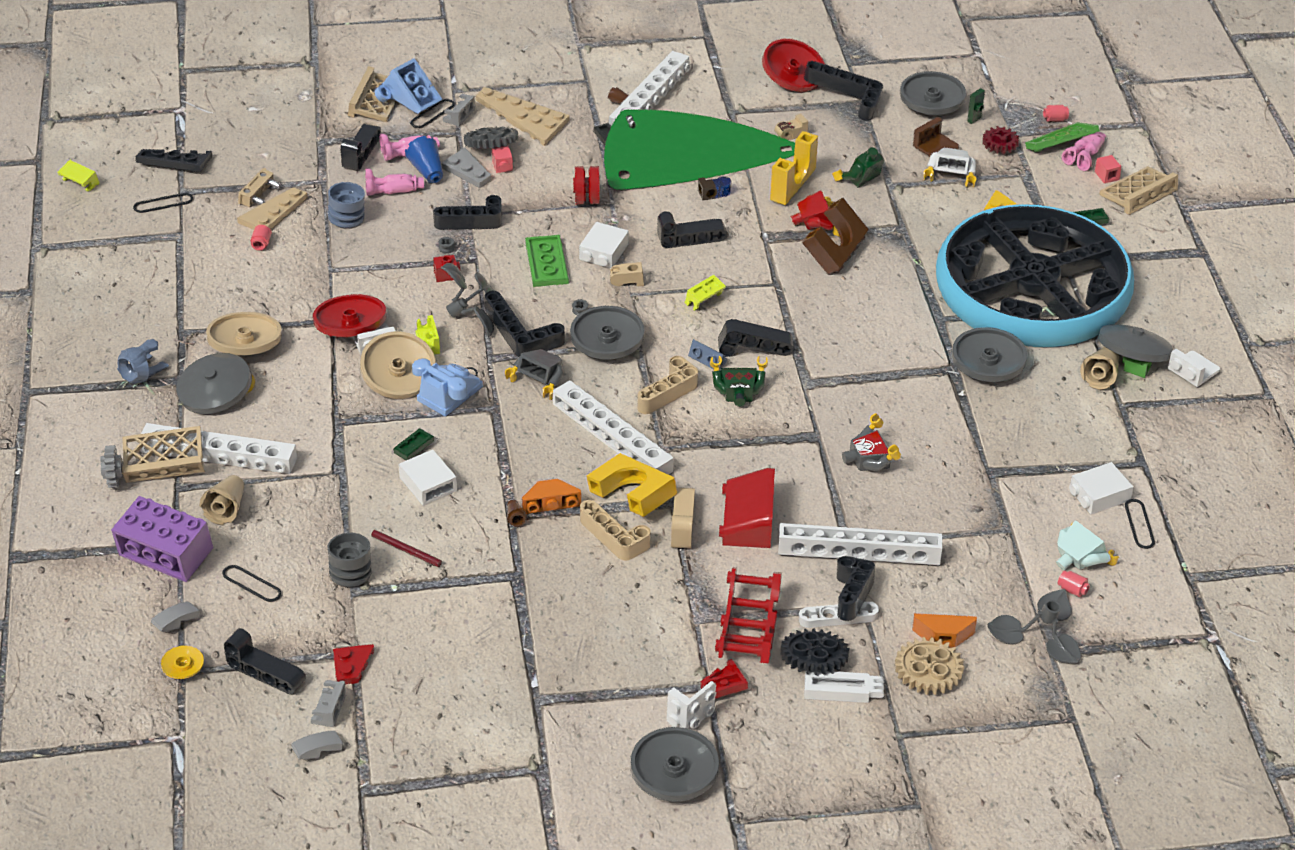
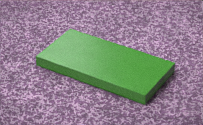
(546, 260)

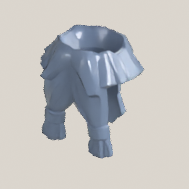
(138, 369)

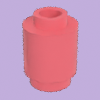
(1056, 113)
(260, 237)
(1073, 583)

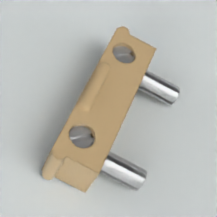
(257, 187)

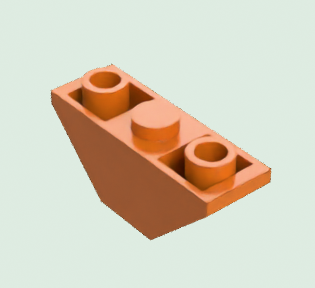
(551, 495)
(946, 627)

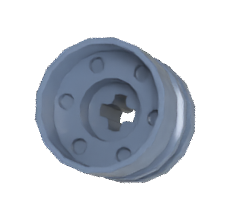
(346, 204)

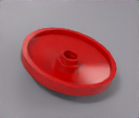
(786, 63)
(349, 315)

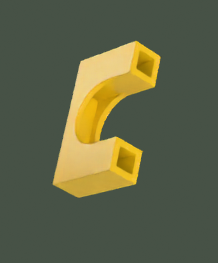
(790, 176)
(620, 470)

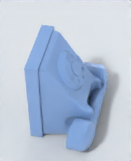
(409, 87)
(444, 386)

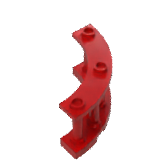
(768, 625)

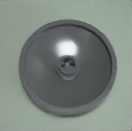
(932, 93)
(607, 332)
(1135, 343)
(989, 354)
(214, 383)
(674, 764)

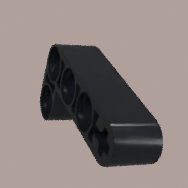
(356, 151)
(469, 216)
(689, 233)
(753, 336)
(859, 580)
(261, 665)

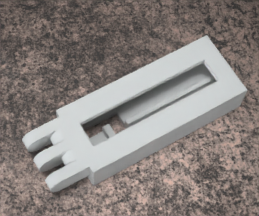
(843, 686)

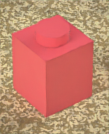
(502, 159)
(1108, 169)

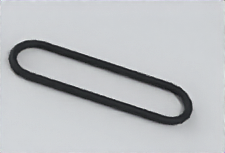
(420, 126)
(162, 207)
(1147, 522)
(254, 576)

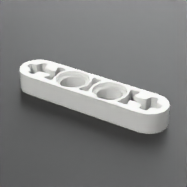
(813, 612)

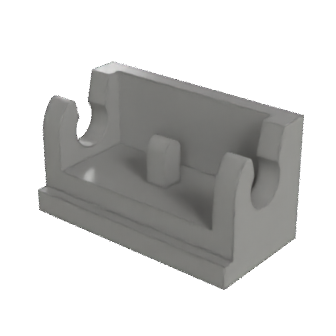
(461, 110)
(329, 704)

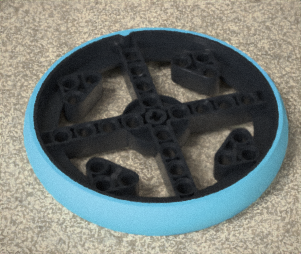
(1035, 274)

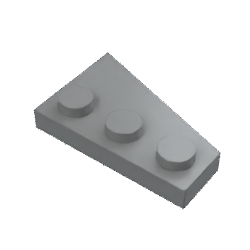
(467, 168)

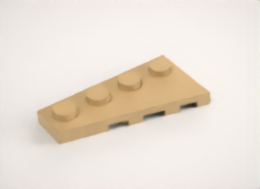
(274, 210)

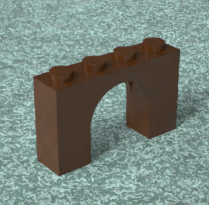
(851, 233)

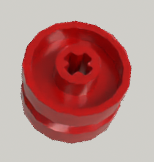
(586, 185)

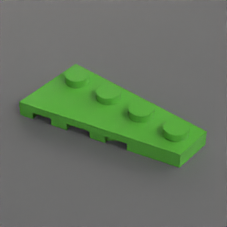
(1062, 135)

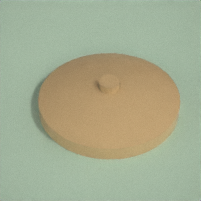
(244, 333)
(388, 364)

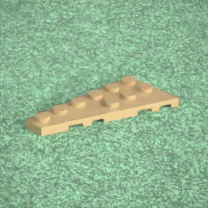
(526, 116)

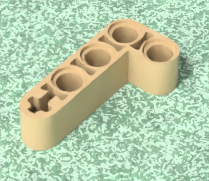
(680, 381)
(682, 518)
(616, 538)

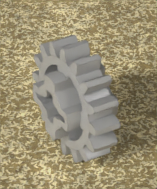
(111, 466)

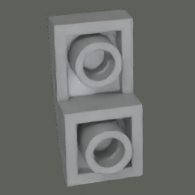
(171, 617)
(311, 745)

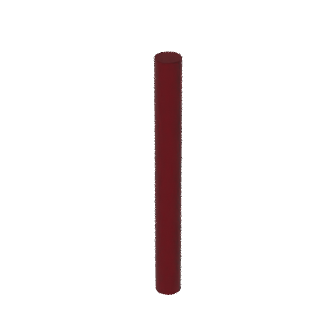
(406, 548)

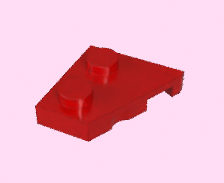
(351, 662)
(727, 680)

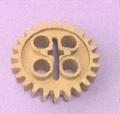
(929, 665)

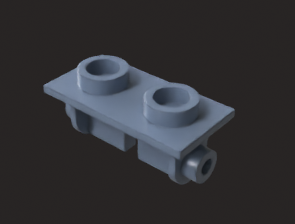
(704, 353)

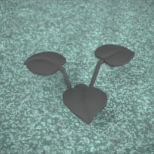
(459, 304)
(1052, 608)

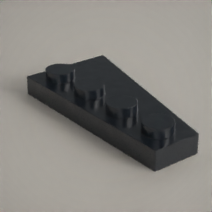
(174, 159)

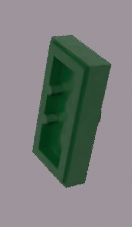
(976, 106)
(1096, 215)
(413, 444)

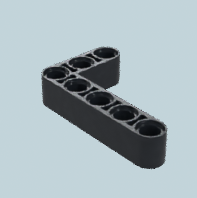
(847, 83)
(520, 340)

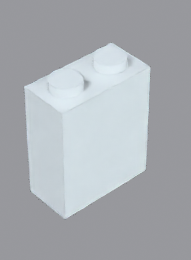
(604, 245)
(427, 477)
(1100, 488)

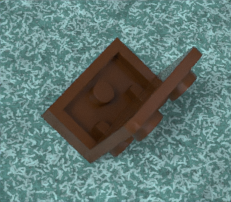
(929, 138)

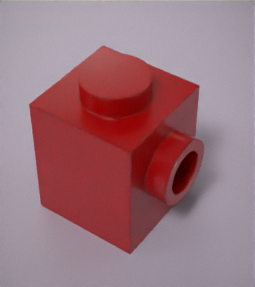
(440, 274)

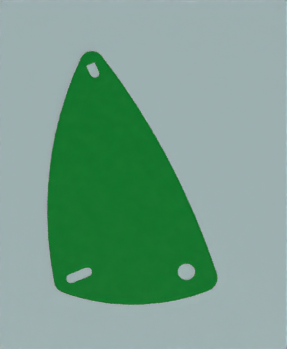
(684, 147)

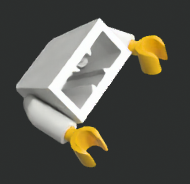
(952, 161)

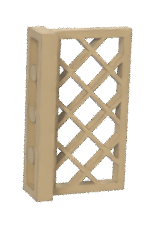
(363, 92)
(1156, 189)
(163, 466)

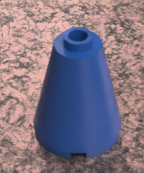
(425, 157)

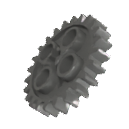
(491, 137)

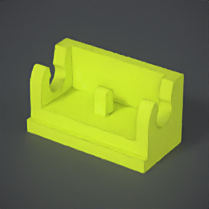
(79, 174)
(704, 291)
(429, 334)

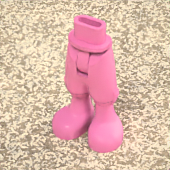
(1087, 147)
(395, 149)
(391, 183)

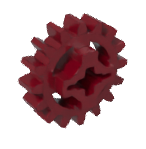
(1000, 140)

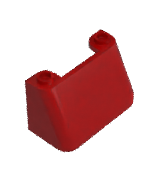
(748, 509)

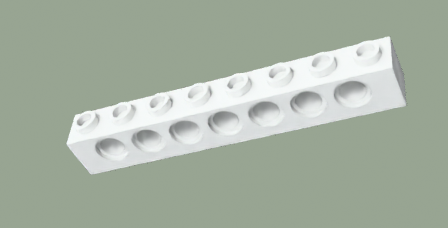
(654, 86)
(610, 427)
(232, 450)
(860, 543)

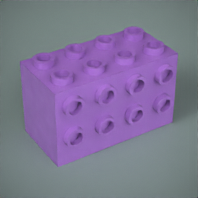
(162, 538)

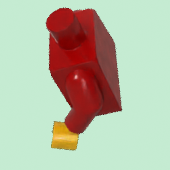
(812, 212)

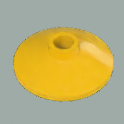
(182, 662)

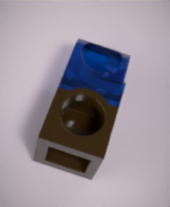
(714, 187)

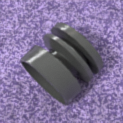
(349, 559)

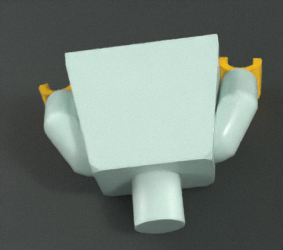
(1082, 548)

